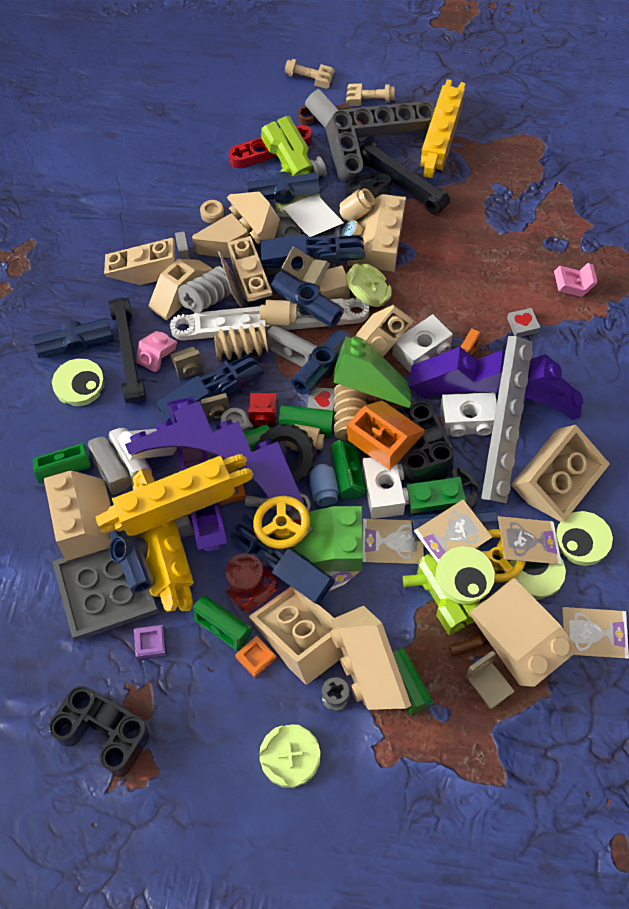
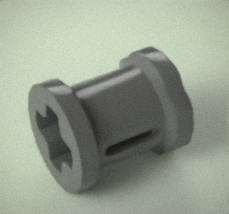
(339, 686)

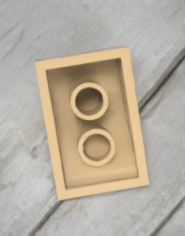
(298, 633)
(523, 633)

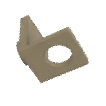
(312, 270)
(187, 363)
(215, 406)
(488, 681)

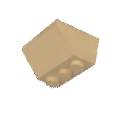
(382, 232)
(561, 473)
(73, 506)
(369, 660)

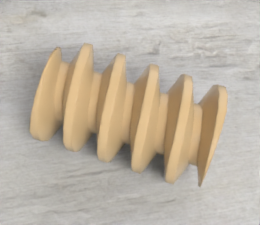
(240, 342)
(347, 405)

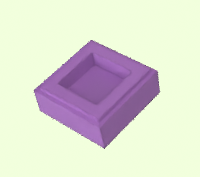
(149, 642)

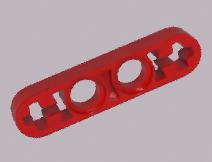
(244, 148)

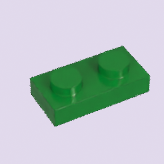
(435, 494)

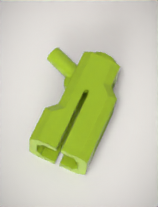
(287, 145)
(449, 613)

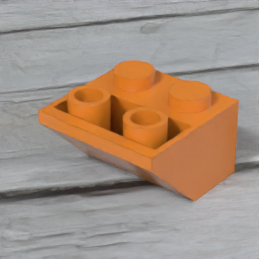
(383, 433)

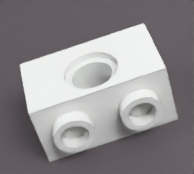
(430, 333)
(479, 405)
(384, 501)

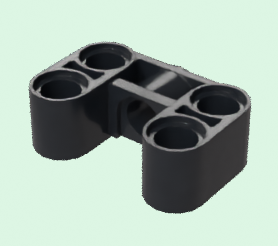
(431, 446)
(106, 718)

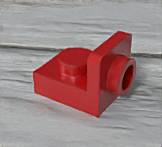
(262, 409)

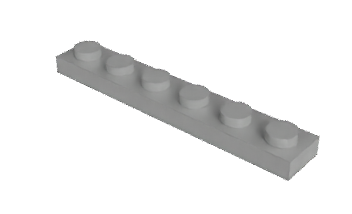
(507, 419)

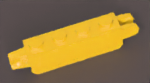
(442, 128)
(175, 496)
(166, 559)

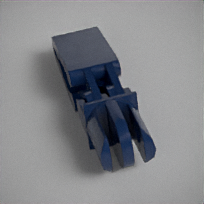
(323, 248)
(223, 380)
(290, 567)

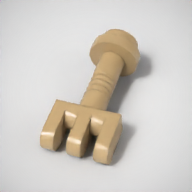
(322, 76)
(356, 93)

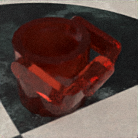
(246, 581)

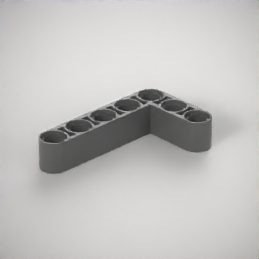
(371, 126)

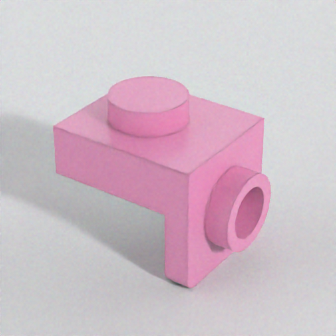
(575, 281)
(153, 349)

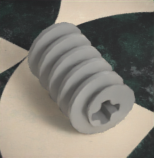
(204, 290)

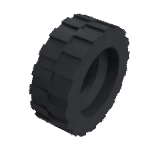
(301, 440)

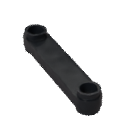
(433, 198)
(133, 389)

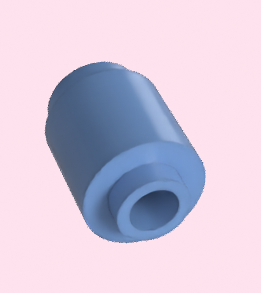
(323, 485)

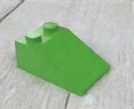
(367, 371)
(335, 539)

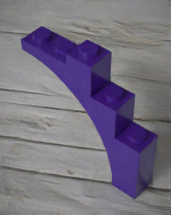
(461, 372)
(194, 432)
(206, 521)

